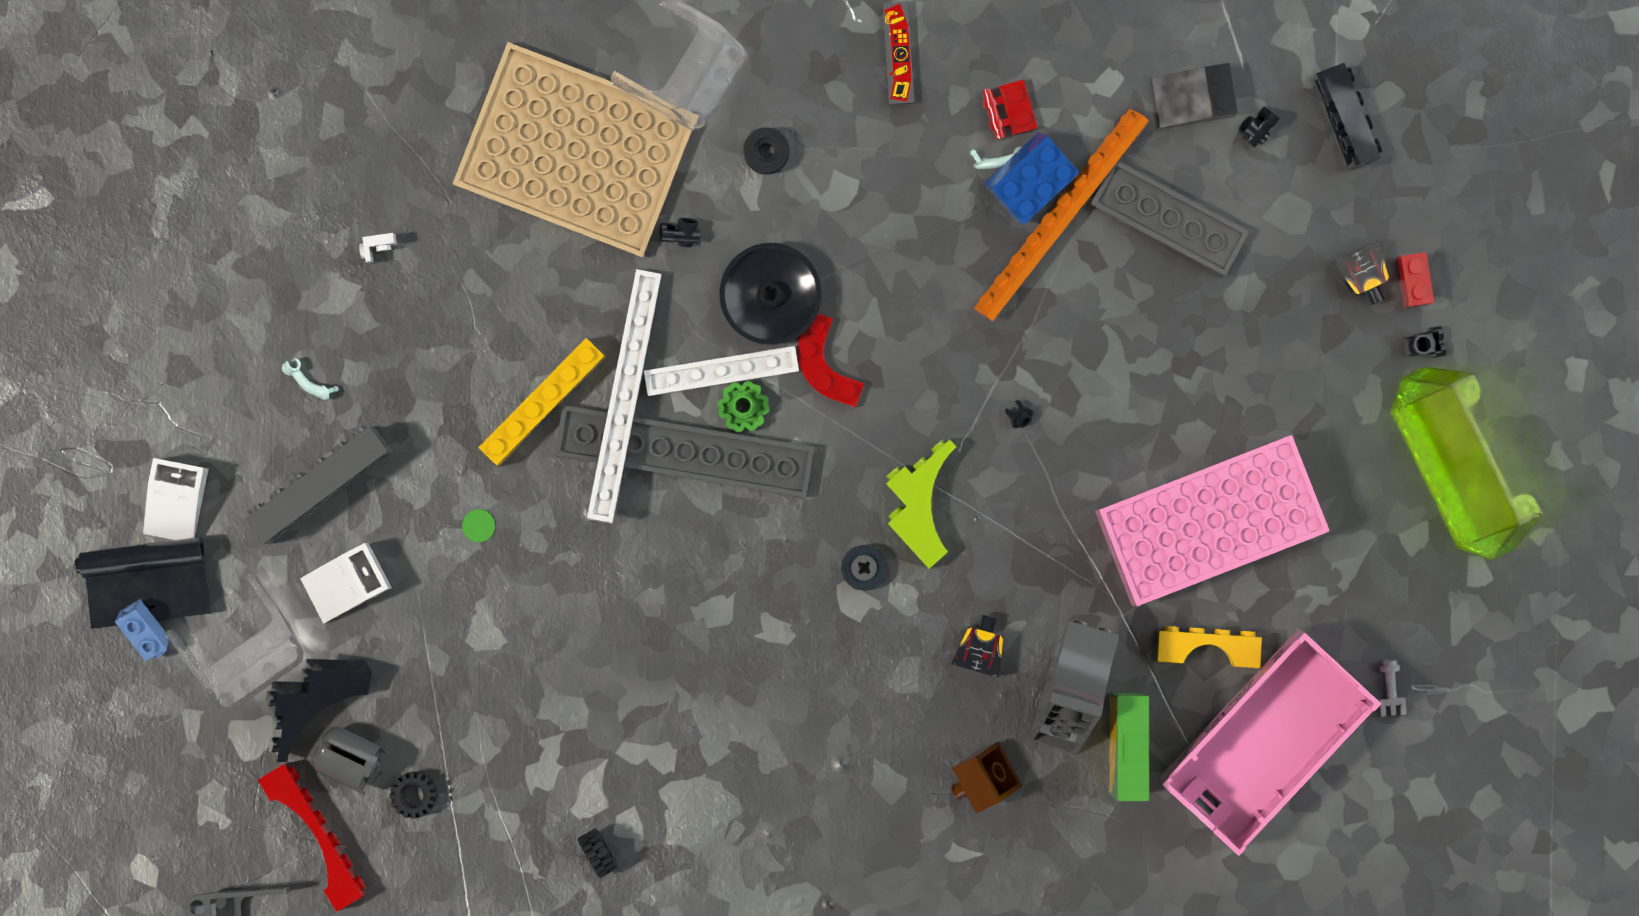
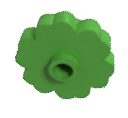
(746, 393)

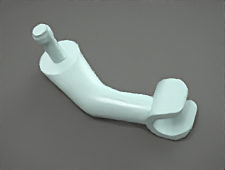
(991, 163)
(316, 390)

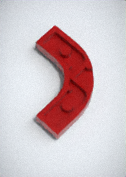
(816, 369)

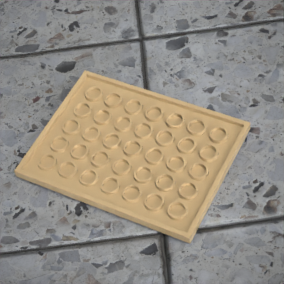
(572, 151)

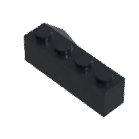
(1347, 117)

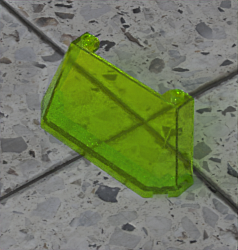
(1457, 463)

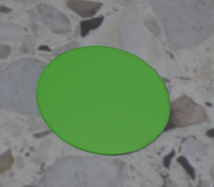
(478, 525)

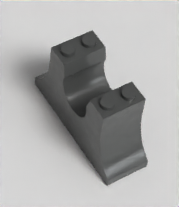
(1074, 687)

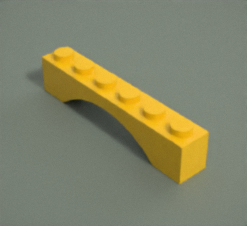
(541, 402)

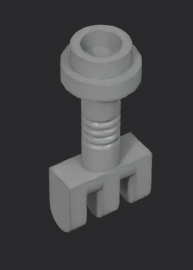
(1390, 666)

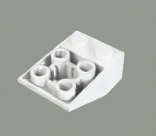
(174, 499)
(345, 582)

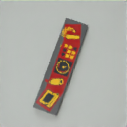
(898, 53)

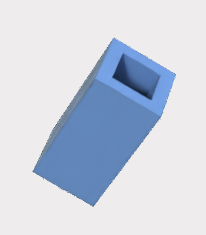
(143, 630)

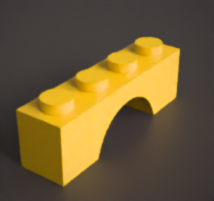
(1241, 650)

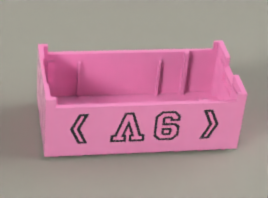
(1269, 740)

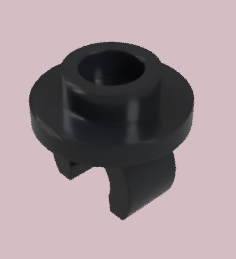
(1021, 417)

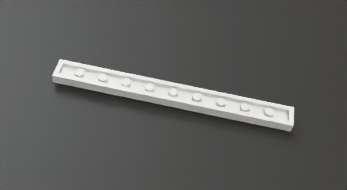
(624, 396)

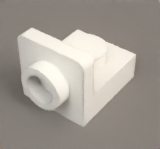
(380, 242)

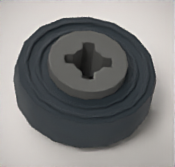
(864, 567)

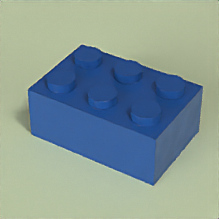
(1031, 178)

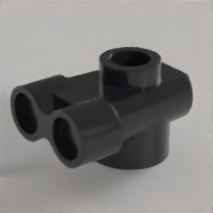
(1256, 130)
(685, 233)
(1430, 343)

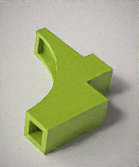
(914, 489)

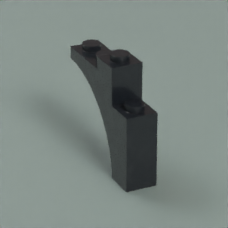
(319, 686)

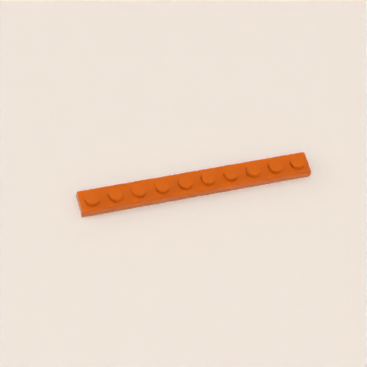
(1061, 214)

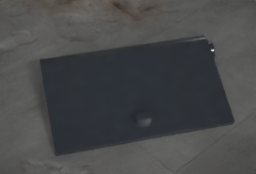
(162, 574)

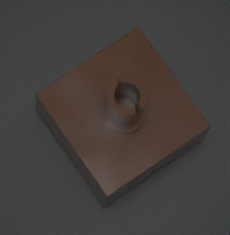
(985, 778)

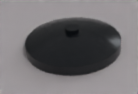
(770, 294)

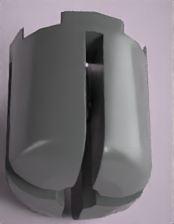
(348, 758)

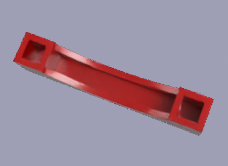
(284, 787)

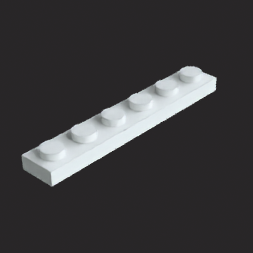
(721, 371)

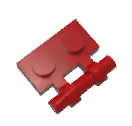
(1017, 107)

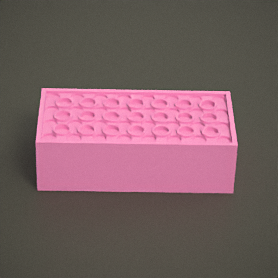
(1212, 521)

